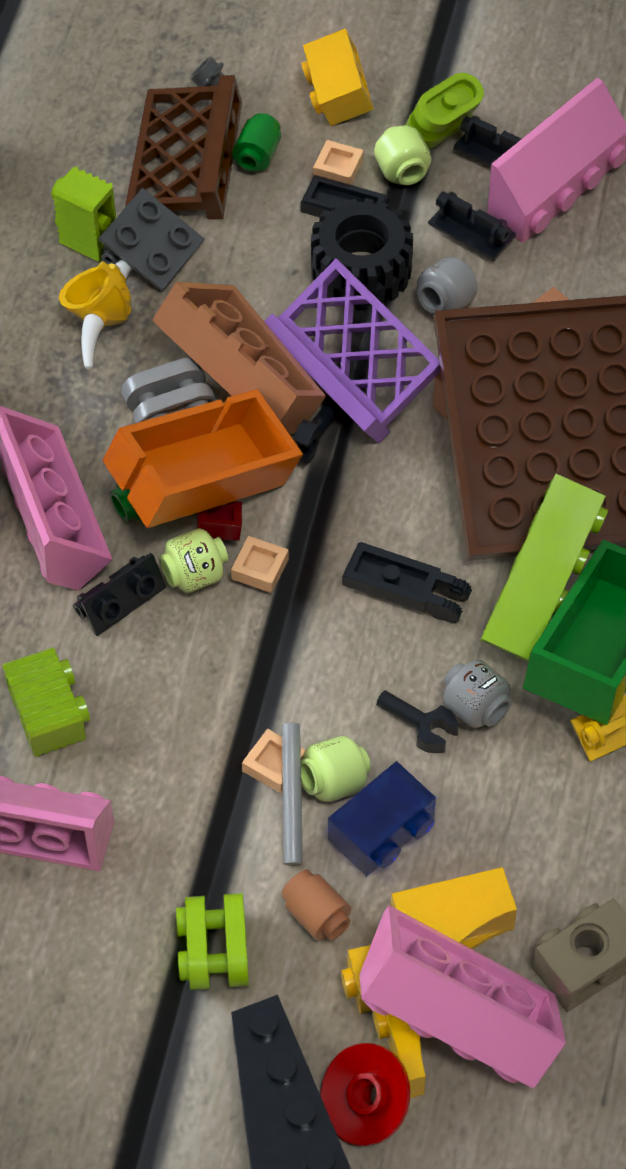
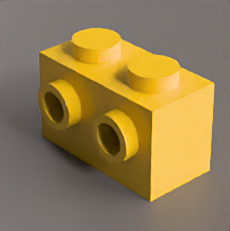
(337, 77)

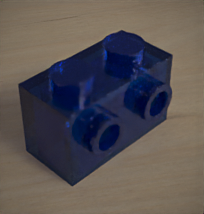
(382, 819)

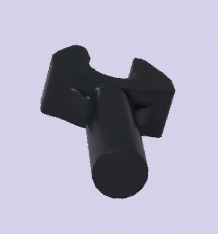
(309, 432)
(421, 721)

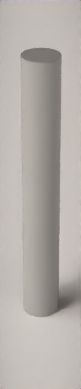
(292, 794)

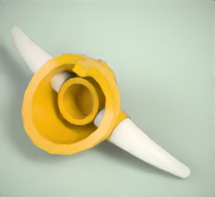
(100, 300)

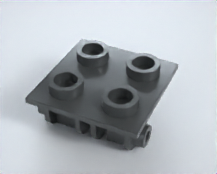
(150, 240)

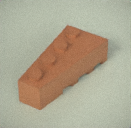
(238, 348)

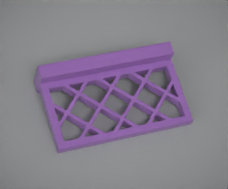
(336, 380)

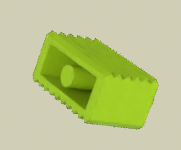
(83, 211)
(45, 701)

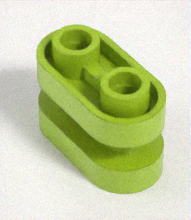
(445, 106)
(196, 962)

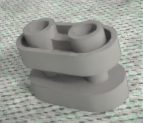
(166, 389)

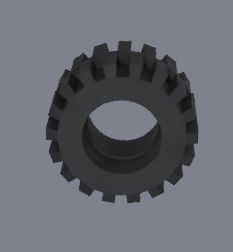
(364, 229)

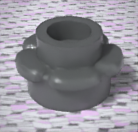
(207, 73)

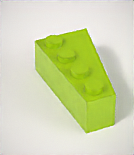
(544, 566)

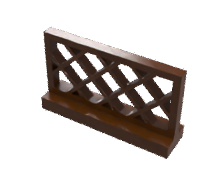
(217, 142)

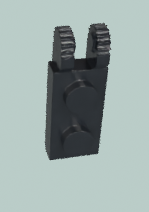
(405, 582)

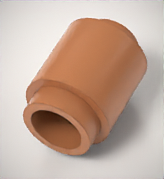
(316, 905)

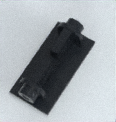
(483, 141)
(471, 227)
(122, 594)

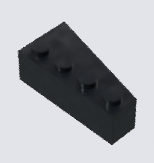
(279, 1097)

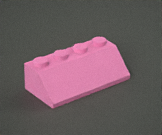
(558, 161)
(51, 500)
(54, 824)
(461, 999)

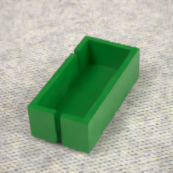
(584, 645)

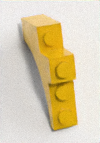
(462, 908)

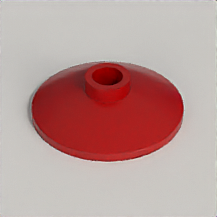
(348, 1091)

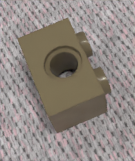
(576, 976)

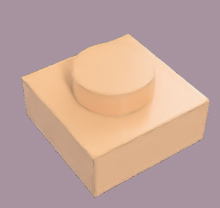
(338, 162)
(260, 564)
(265, 761)

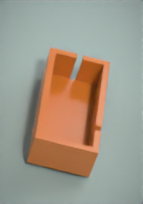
(201, 457)

